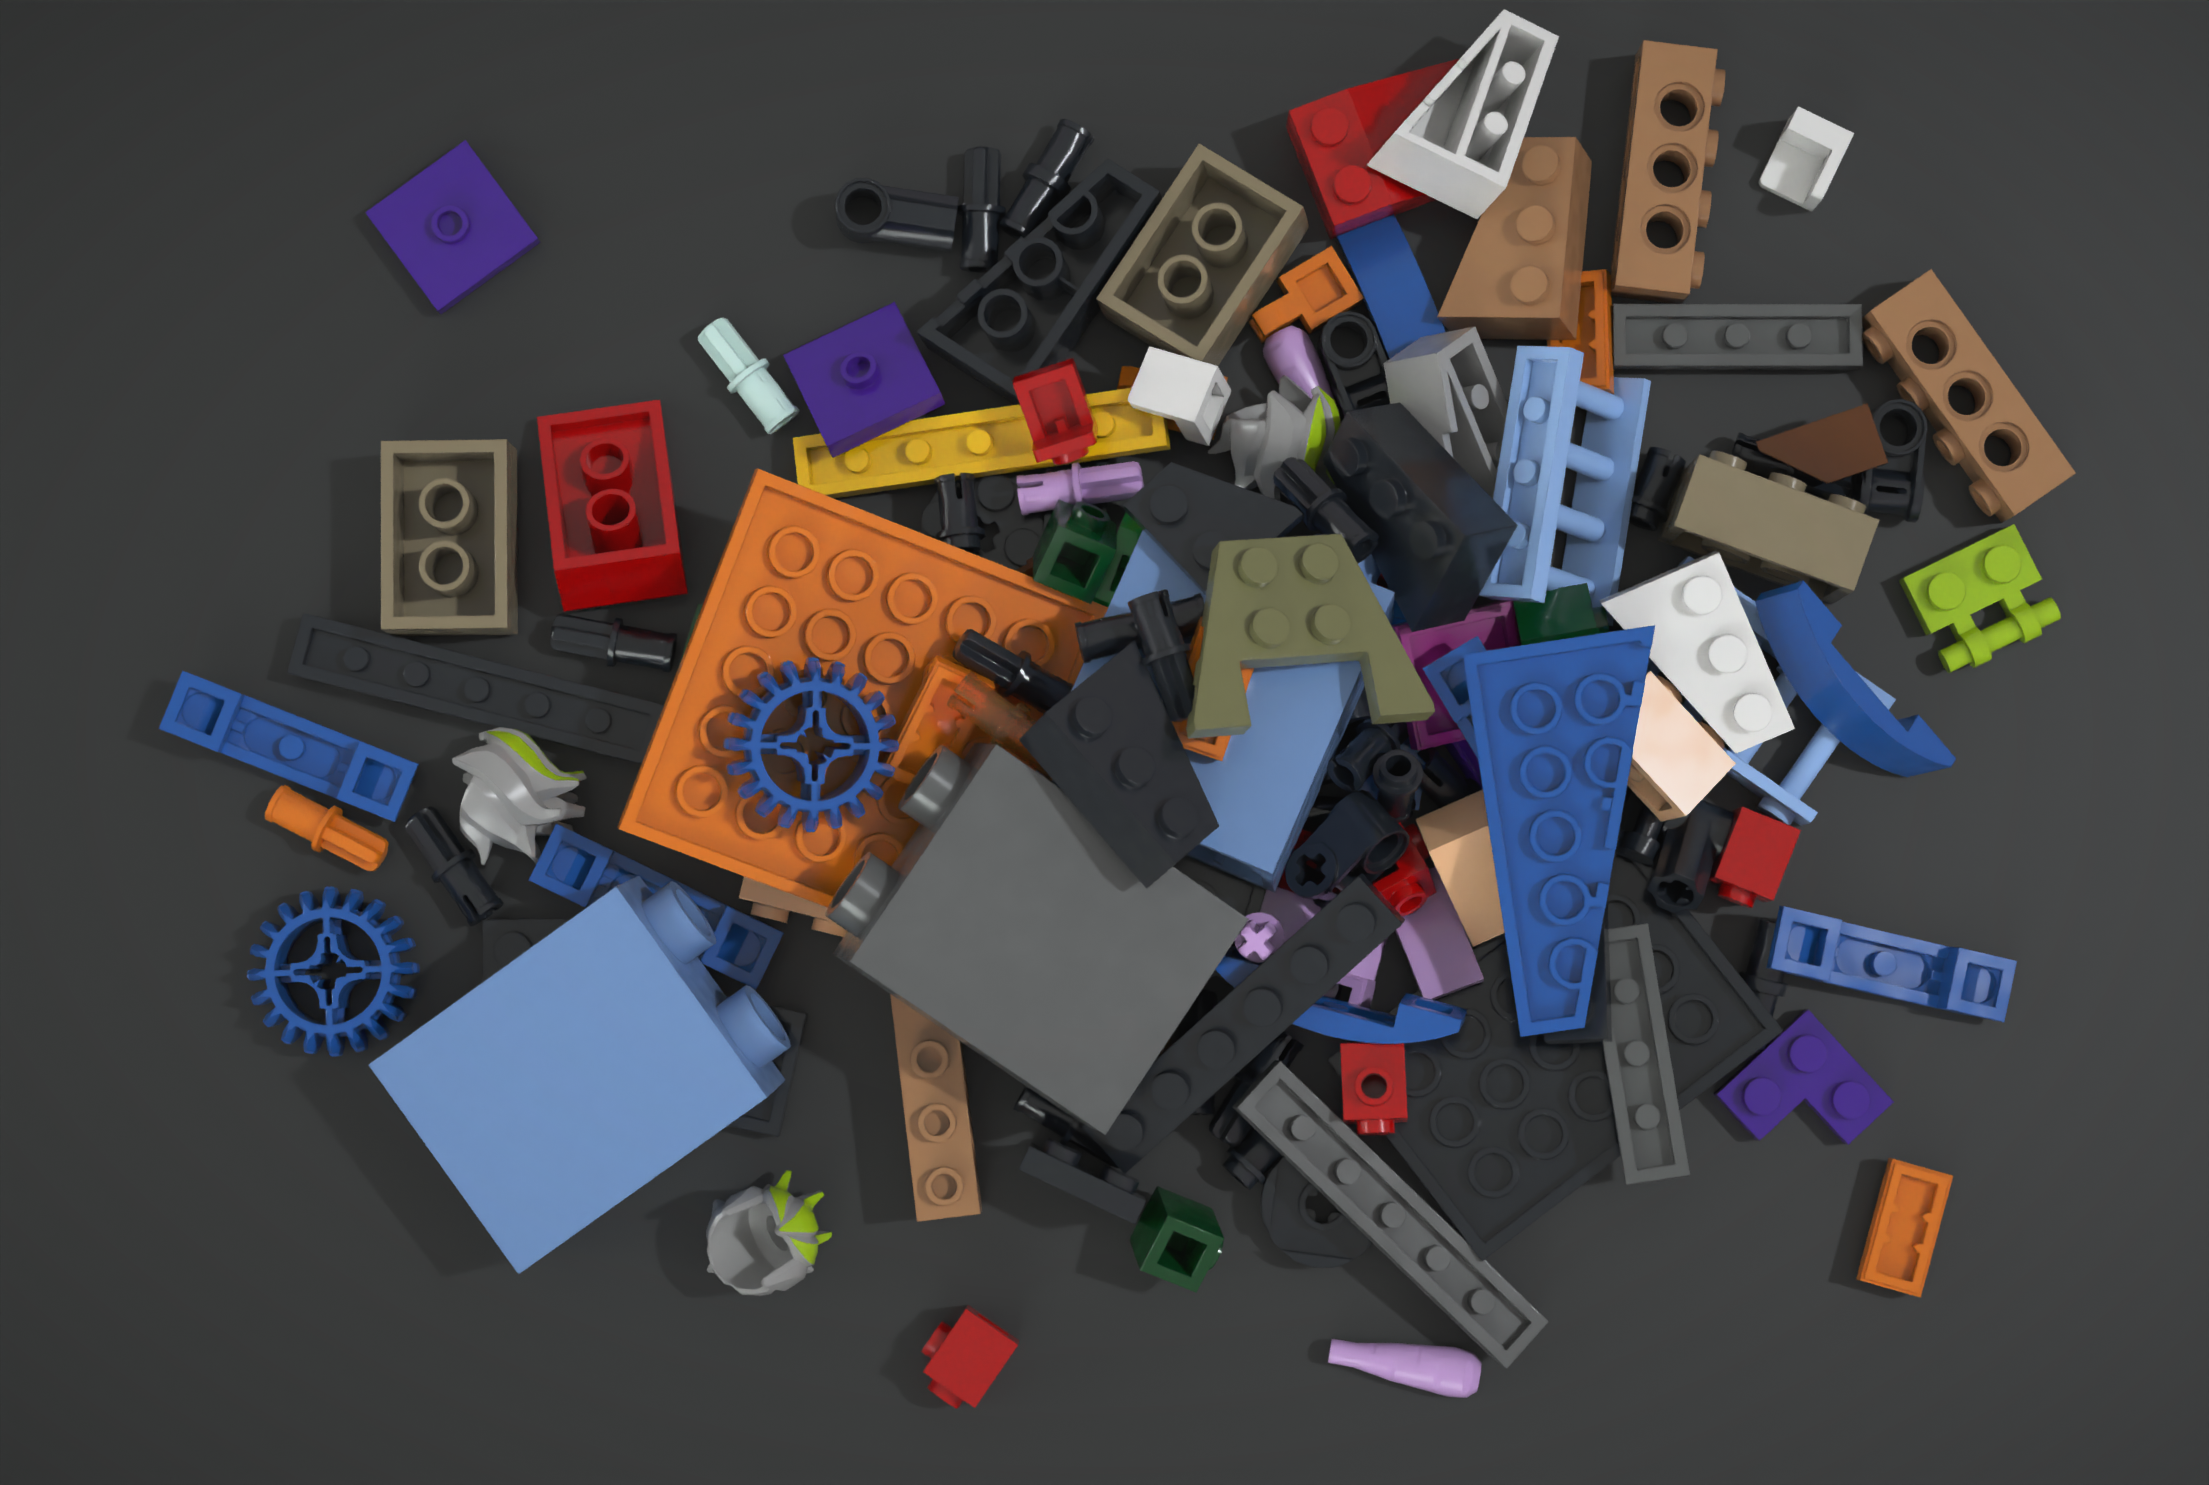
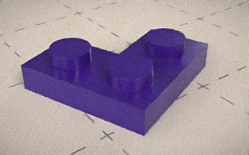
(1804, 1066)

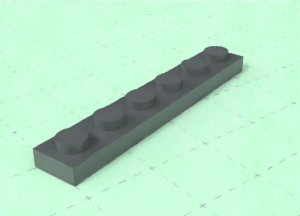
(1390, 1213)

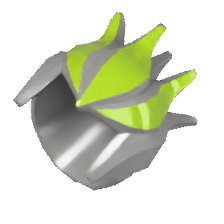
(1277, 430)
(513, 793)
(764, 1238)

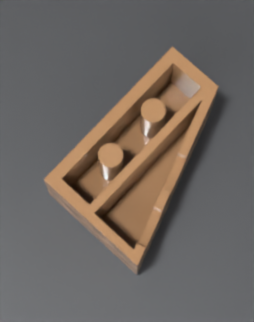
(1527, 249)

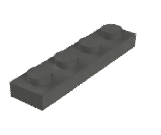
(1737, 336)
(1641, 1064)

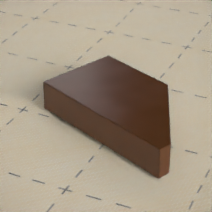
(1830, 446)

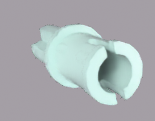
(747, 375)

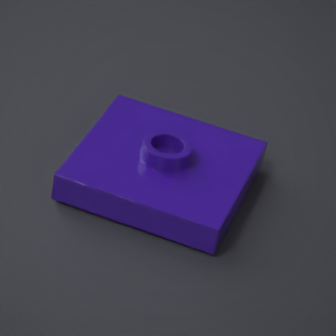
(453, 227)
(864, 379)

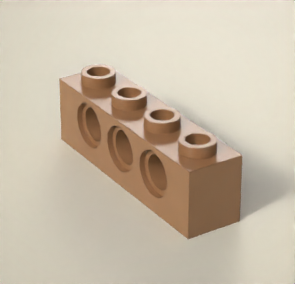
(1662, 75)
(1999, 409)
(936, 1117)

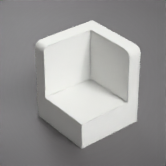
(1805, 159)
(1182, 391)

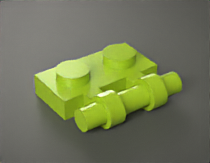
(1971, 581)

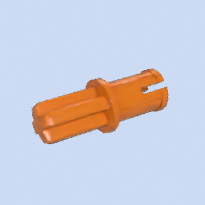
(326, 829)

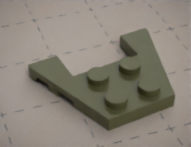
(1295, 606)

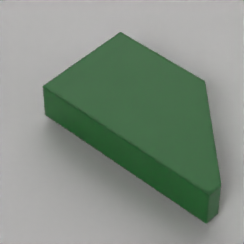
(1126, 541)

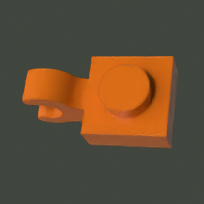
(1311, 293)

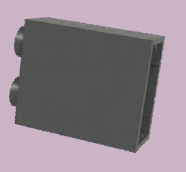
(1031, 933)

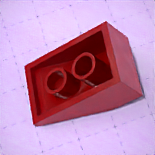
(1341, 136)
(611, 505)

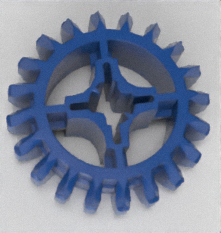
(811, 714)
(334, 1001)

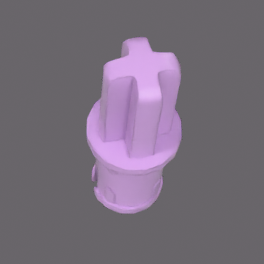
(1079, 484)
(1260, 937)

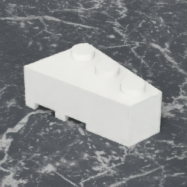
(1474, 120)
(1707, 649)

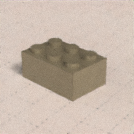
(1203, 259)
(1769, 526)
(449, 538)

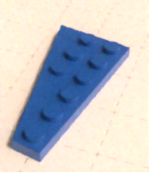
(1555, 772)

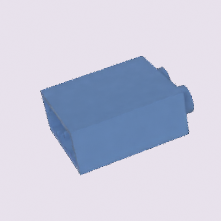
(1280, 762)
(584, 1068)

